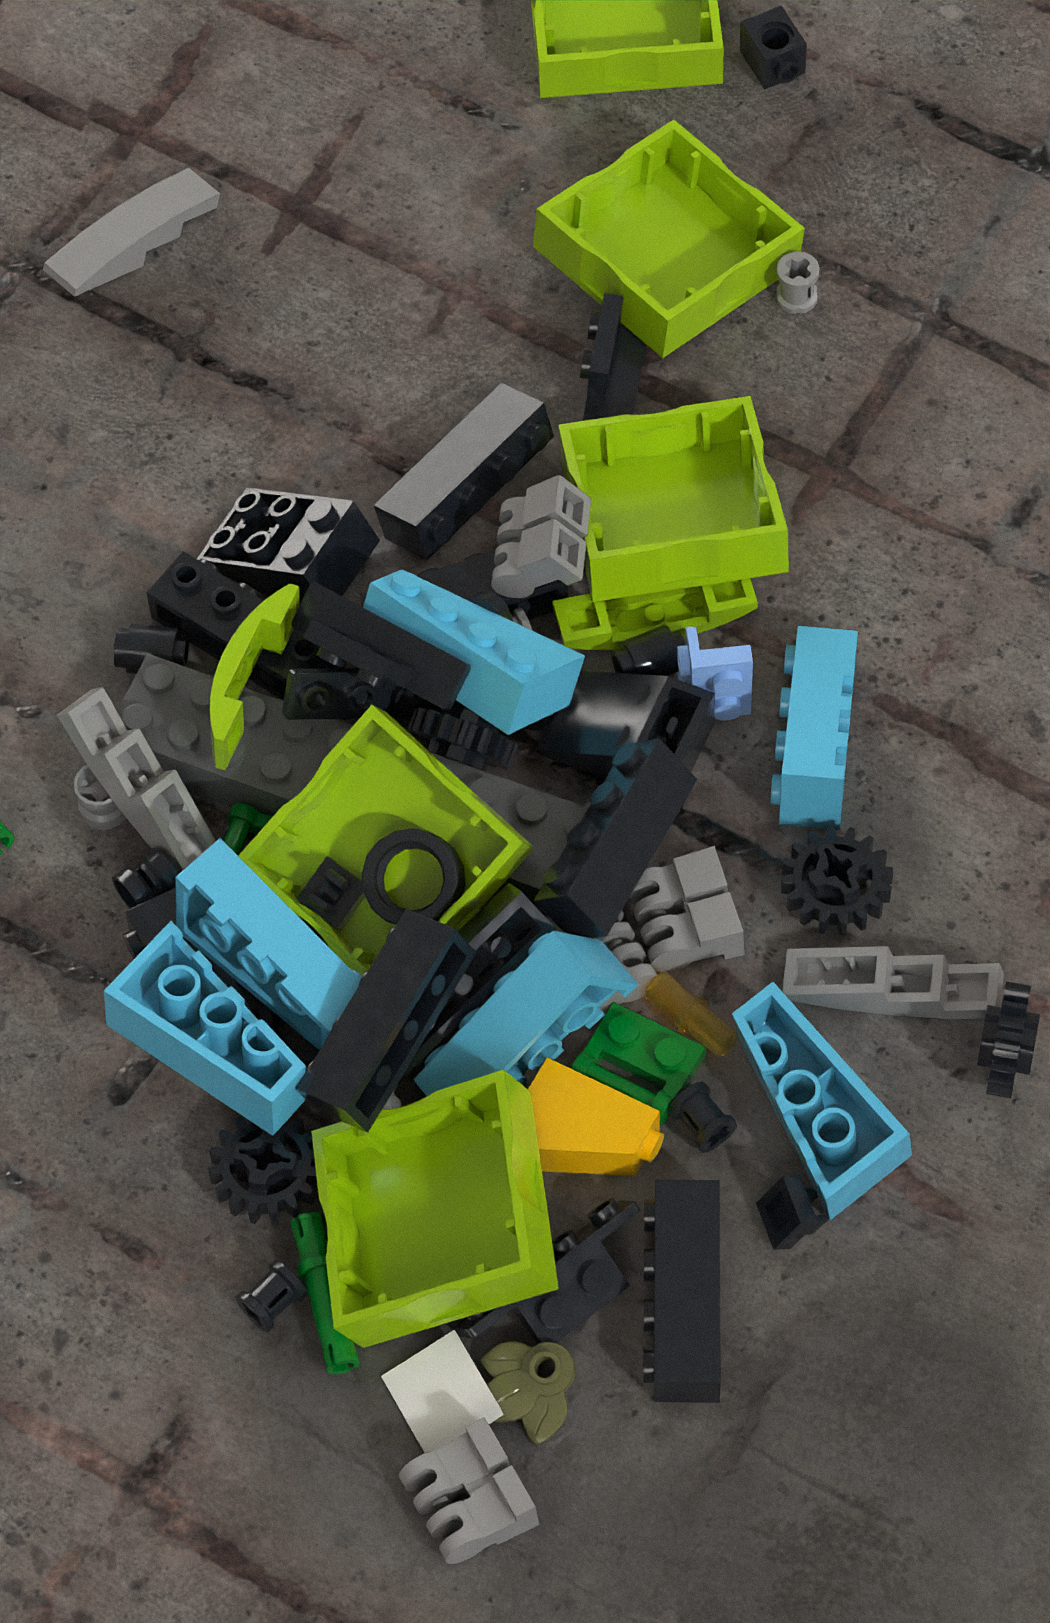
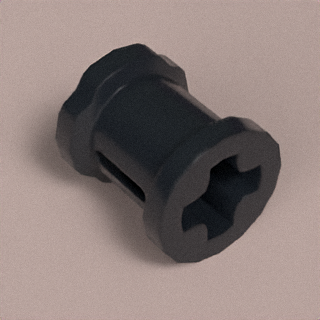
(702, 1116)
(271, 1295)

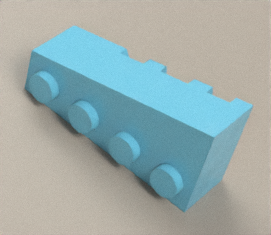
(513, 670)
(816, 729)
(262, 943)
(530, 1012)
(203, 1030)
(824, 1107)

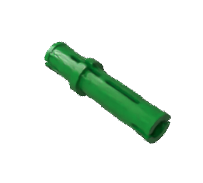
(312, 1249)

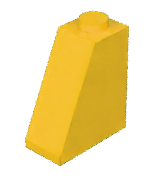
(590, 1125)

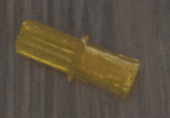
(690, 1014)

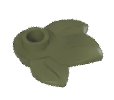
(523, 1392)

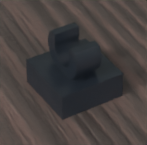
(333, 893)
(789, 1212)

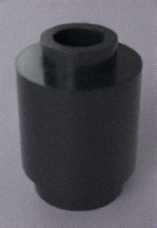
(136, 641)
(649, 653)

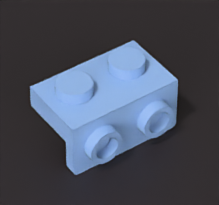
(718, 670)

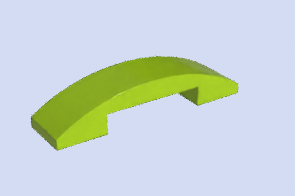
(609, 622)
(264, 628)

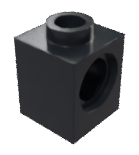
(773, 47)

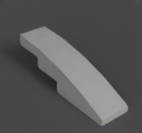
(125, 234)
(133, 778)
(889, 984)

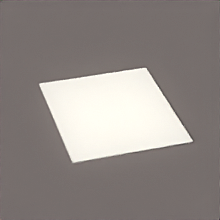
(441, 1392)

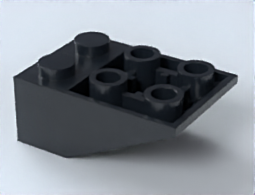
(291, 540)
(624, 709)

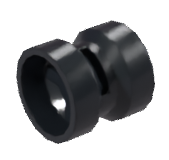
(147, 880)

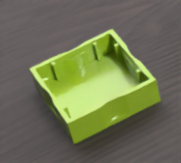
(625, 45)
(667, 236)
(675, 499)
(363, 791)
(434, 1211)

